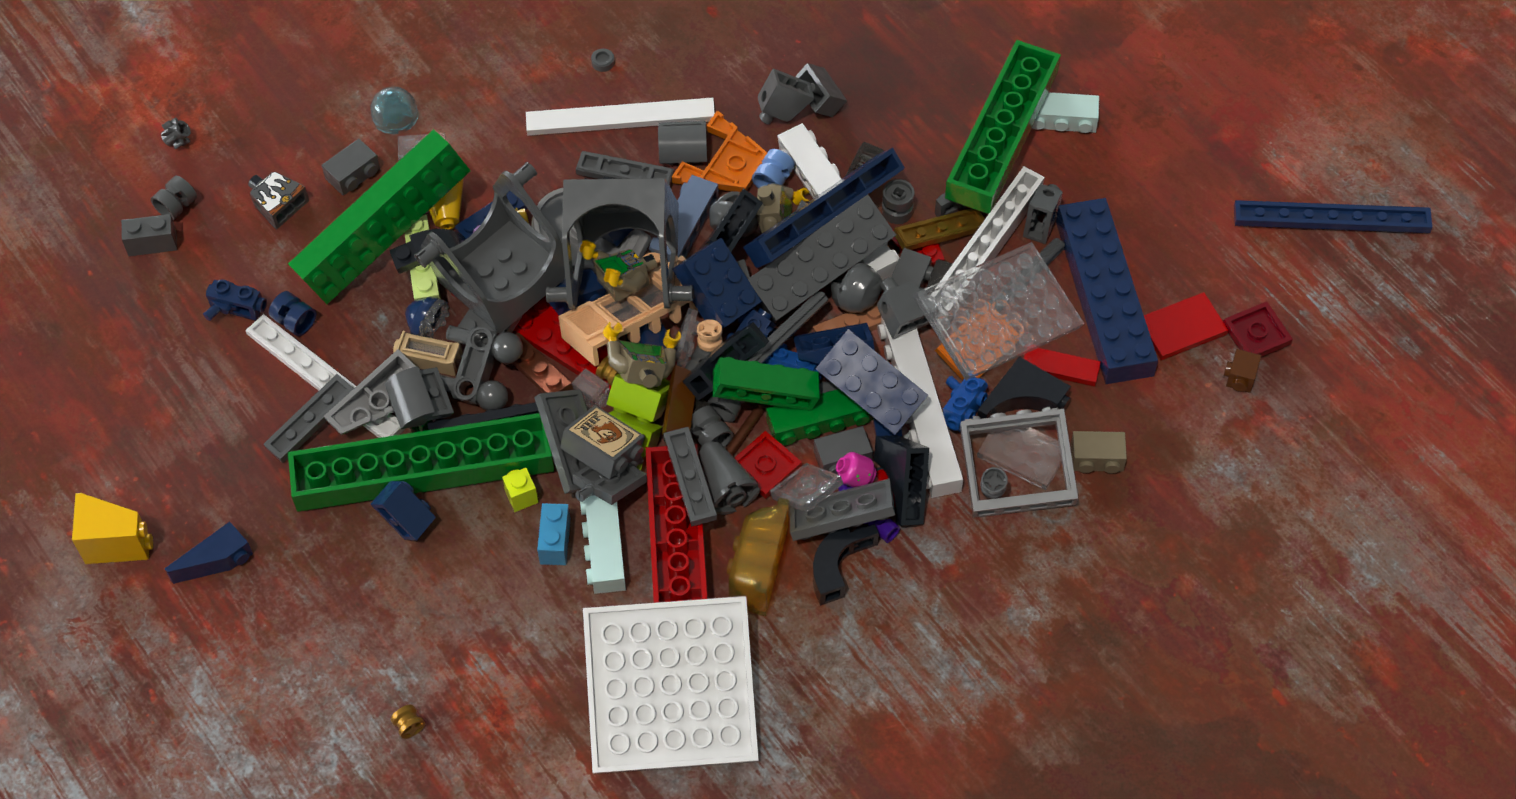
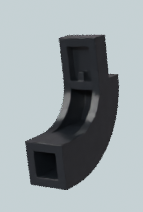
(404, 254)
(738, 346)
(831, 552)

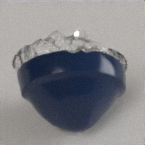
(426, 316)

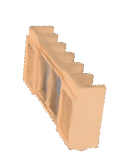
(585, 324)

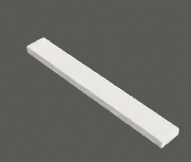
(618, 116)
(309, 366)

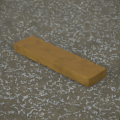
(939, 229)

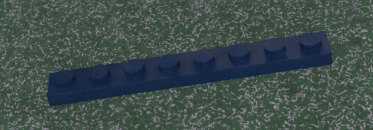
(1332, 216)

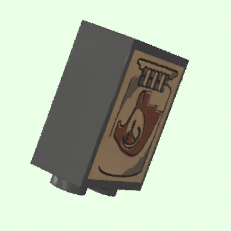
(602, 442)

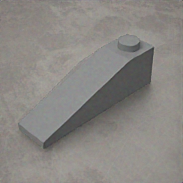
(369, 398)

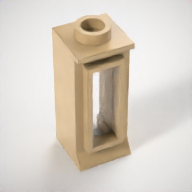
(429, 352)

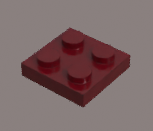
(1258, 330)

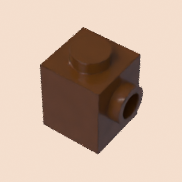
(1242, 371)

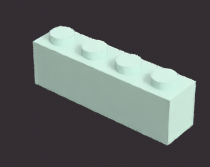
(1068, 113)
(604, 545)

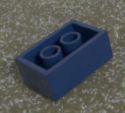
(718, 283)

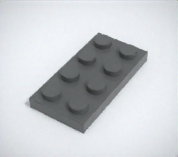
(557, 412)
(844, 510)

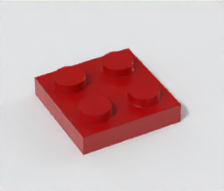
(768, 462)

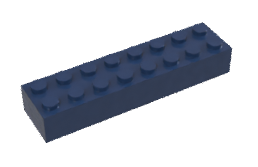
(1106, 291)

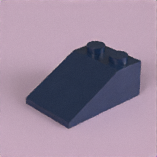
(816, 345)

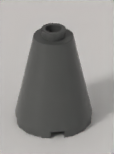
(726, 479)

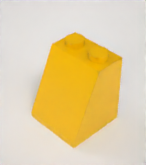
(108, 532)

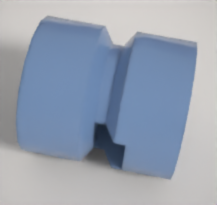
(775, 168)

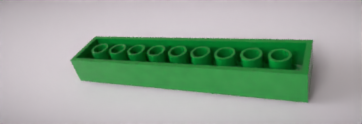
(422, 459)

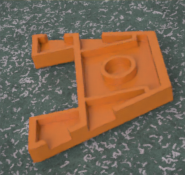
(732, 163)

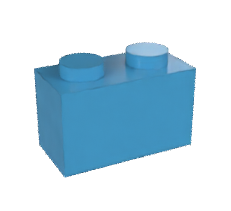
(554, 534)

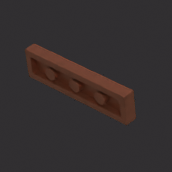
(540, 370)

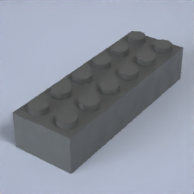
(821, 258)

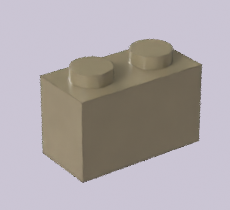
(1098, 451)

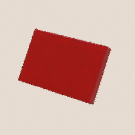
(1184, 326)

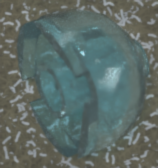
(393, 110)

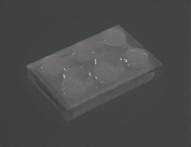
(1023, 454)

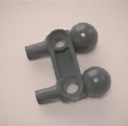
(478, 364)

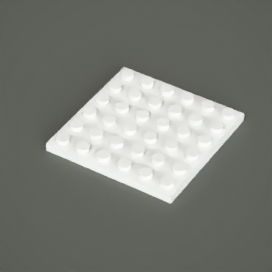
(670, 685)

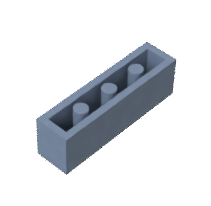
(694, 210)

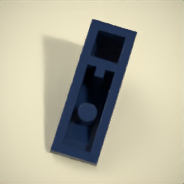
(213, 555)

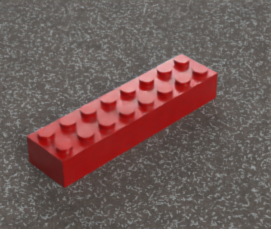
(675, 545)

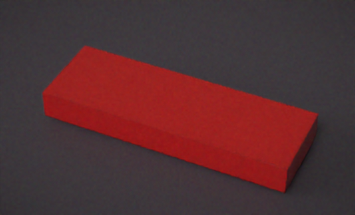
(1065, 366)

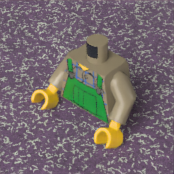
(777, 204)
(619, 272)
(640, 362)

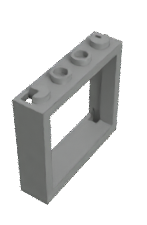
(1028, 502)

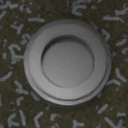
(602, 60)

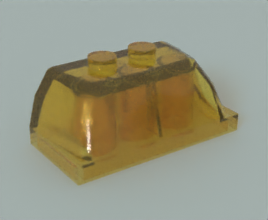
(758, 555)

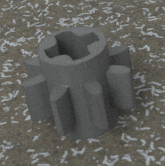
(175, 133)

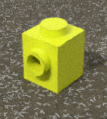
(520, 489)

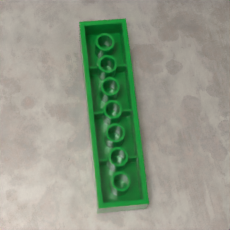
(1002, 127)
(380, 216)

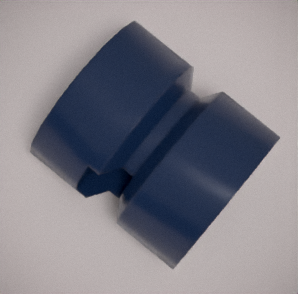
(292, 313)

